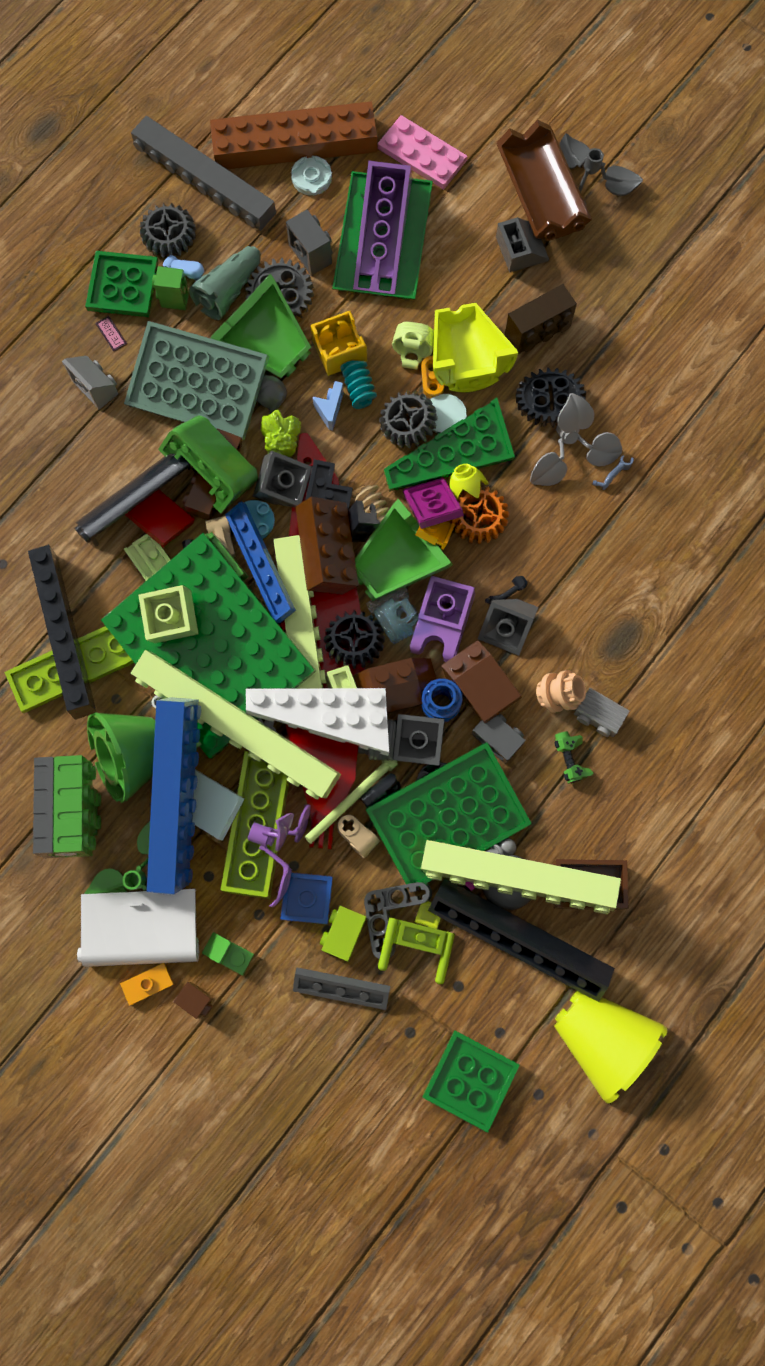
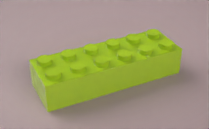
(248, 868)

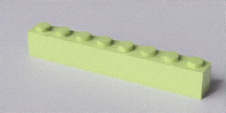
(300, 623)

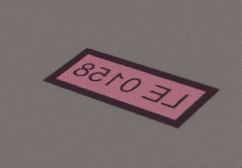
(110, 333)

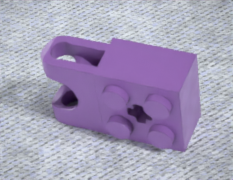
(441, 623)

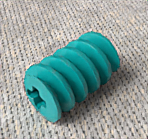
(358, 383)

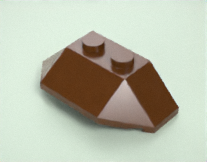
(401, 679)

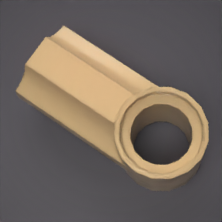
(221, 528)

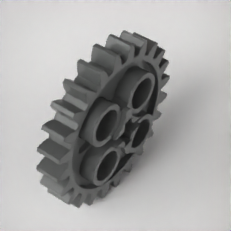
(281, 272)

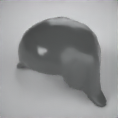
(271, 393)

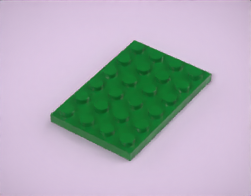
(455, 805)

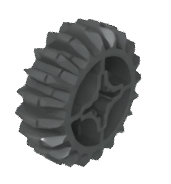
(180, 232)
(392, 422)

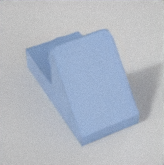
(329, 408)

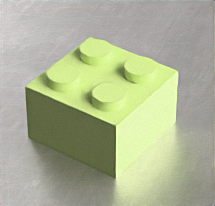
(168, 614)

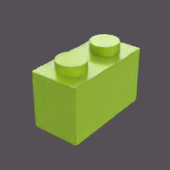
(343, 933)

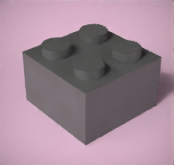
(309, 242)

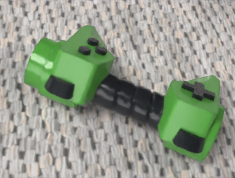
(564, 744)

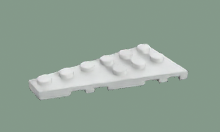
(333, 713)

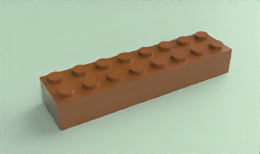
(294, 135)

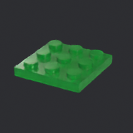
(121, 284)
(471, 1081)

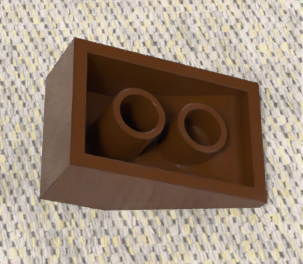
(481, 681)

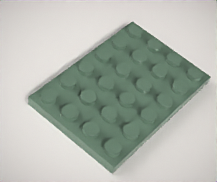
(196, 376)

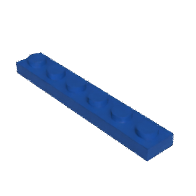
(260, 562)

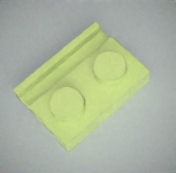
(147, 556)

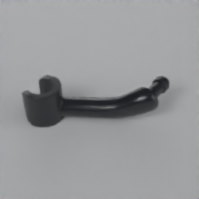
(519, 584)

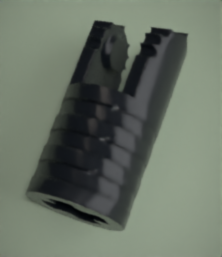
(381, 790)

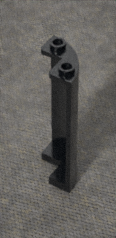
(130, 496)

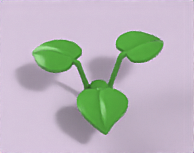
(114, 882)

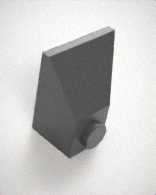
(508, 624)

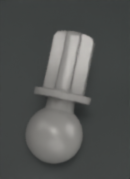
(505, 847)

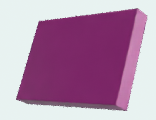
(432, 503)

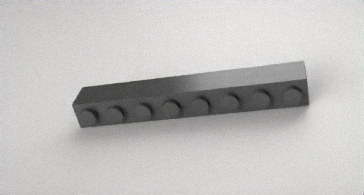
(203, 173)

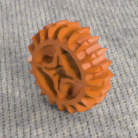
(487, 516)

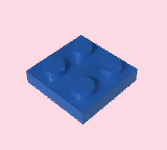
(307, 899)

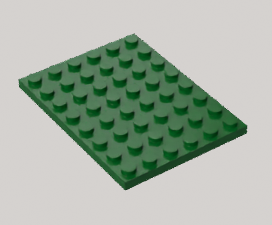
(236, 636)

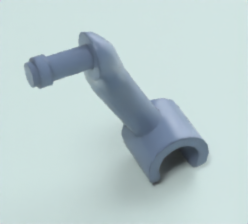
(622, 465)

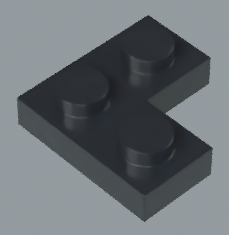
(321, 484)

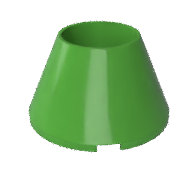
(123, 751)

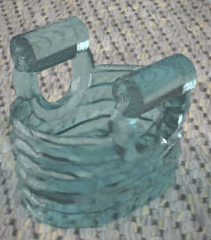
(390, 619)

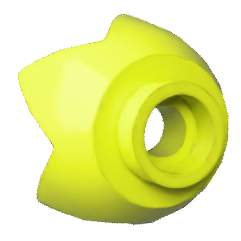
(466, 478)

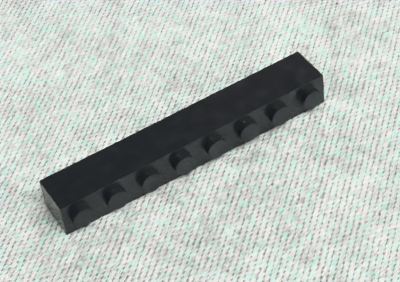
(62, 632)
(522, 940)

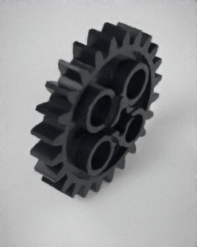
(534, 398)

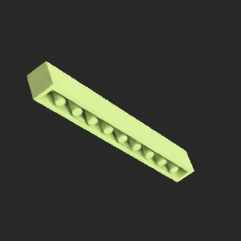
(238, 726)

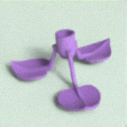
(265, 836)

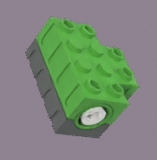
(65, 807)

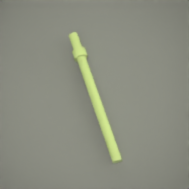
(350, 799)

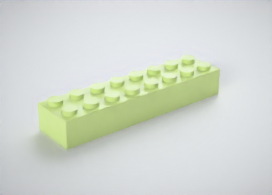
(521, 876)

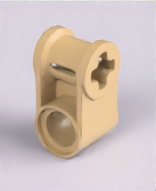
(361, 838)

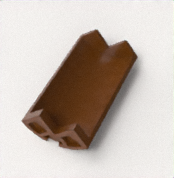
(543, 182)

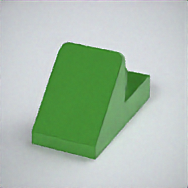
(228, 953)

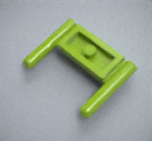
(419, 938)

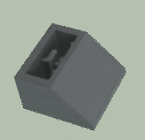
(519, 244)

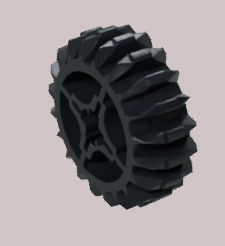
(336, 637)

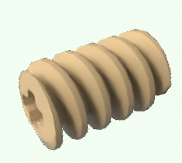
(367, 496)

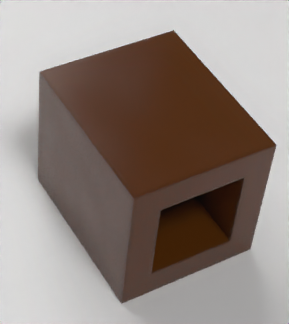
(194, 1001)

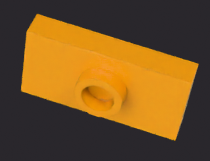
(147, 984)

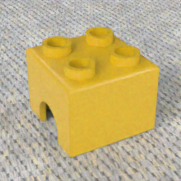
(338, 342)

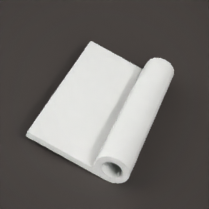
(138, 928)

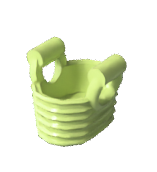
(413, 338)

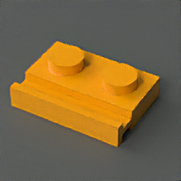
(437, 533)

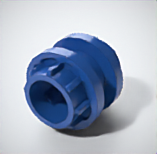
(441, 687)

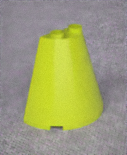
(469, 349)
(608, 1042)

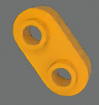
(429, 379)

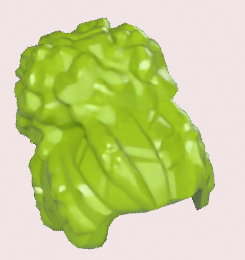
(280, 433)

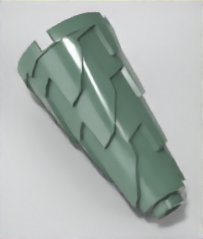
(223, 284)

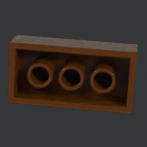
(326, 546)

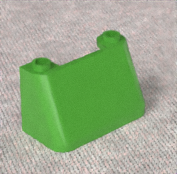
(212, 458)

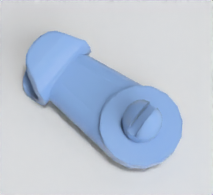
(191, 268)

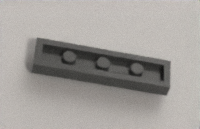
(341, 988)

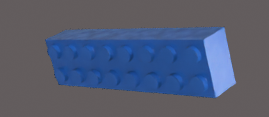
(173, 795)

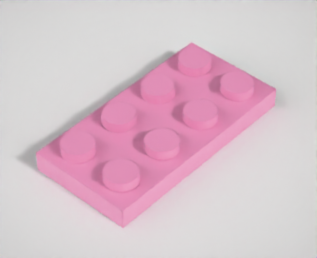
(422, 151)

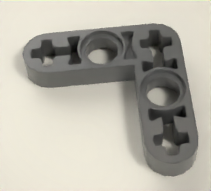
(387, 904)

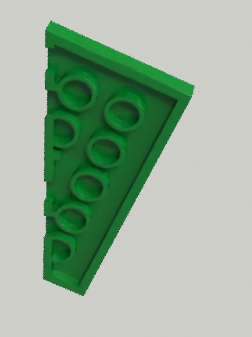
(475, 441)

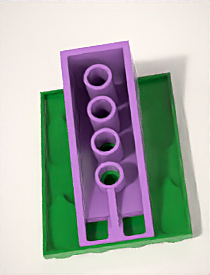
(383, 232)

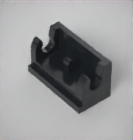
(362, 523)

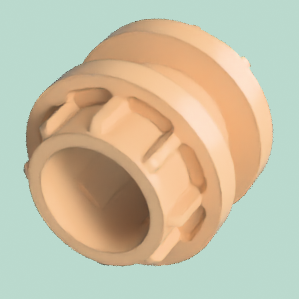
(561, 691)

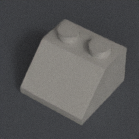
(91, 380)

